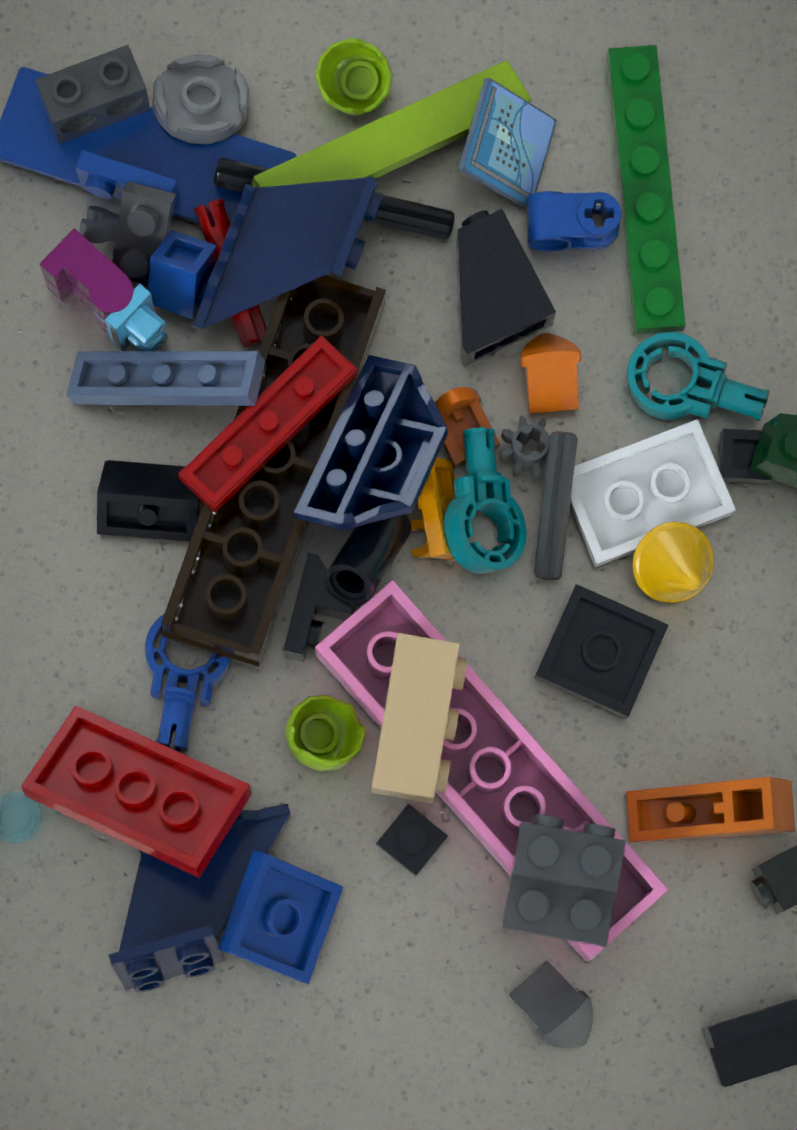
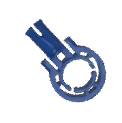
(178, 701)

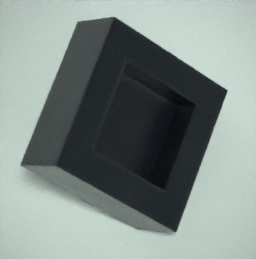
(736, 456)
(411, 840)

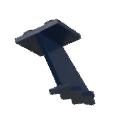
(286, 240)
(178, 916)

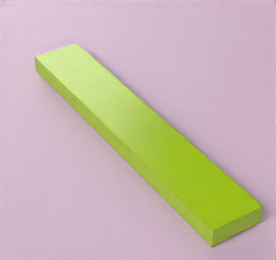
(395, 137)

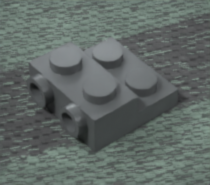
(563, 881)

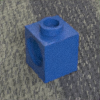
(181, 273)

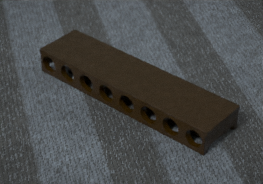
(249, 547)

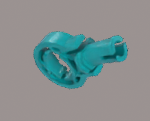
(692, 399)
(487, 492)

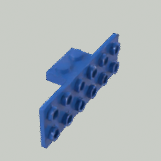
(124, 152)

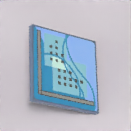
(507, 143)

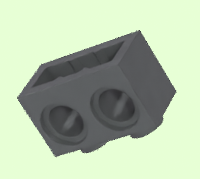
(93, 94)

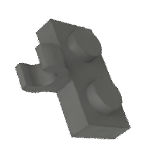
(136, 230)

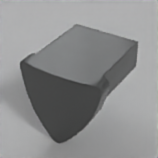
(555, 1008)

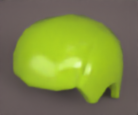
(354, 76)
(324, 733)

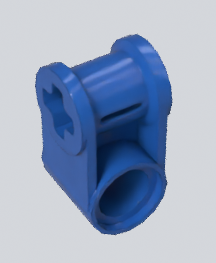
(566, 221)

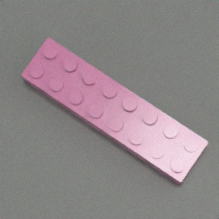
(495, 764)

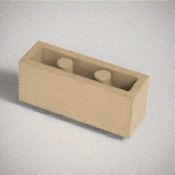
(418, 718)

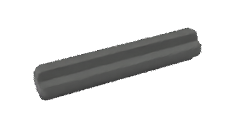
(555, 505)

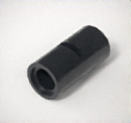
(366, 559)

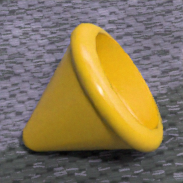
(673, 562)

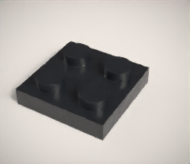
(601, 651)

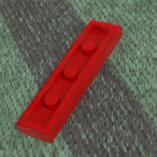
(269, 425)

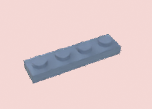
(166, 378)

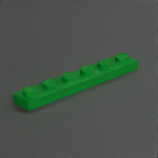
(645, 189)

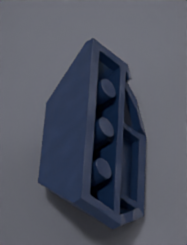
(376, 450)

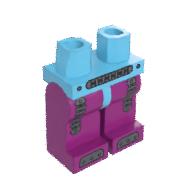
(119, 310)

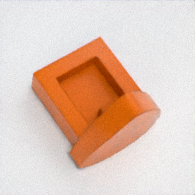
(551, 373)
(461, 411)

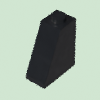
(496, 288)

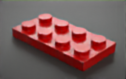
(137, 790)

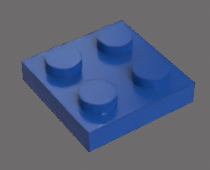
(280, 917)

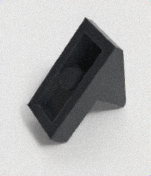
(312, 599)

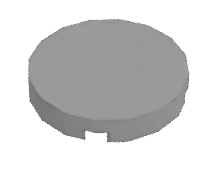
(200, 99)

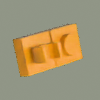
(433, 502)

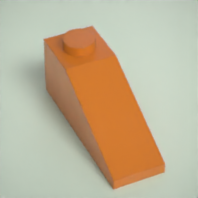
(711, 810)

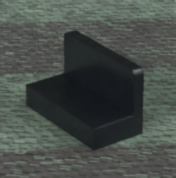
(145, 502)
(754, 1043)

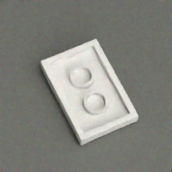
(647, 485)

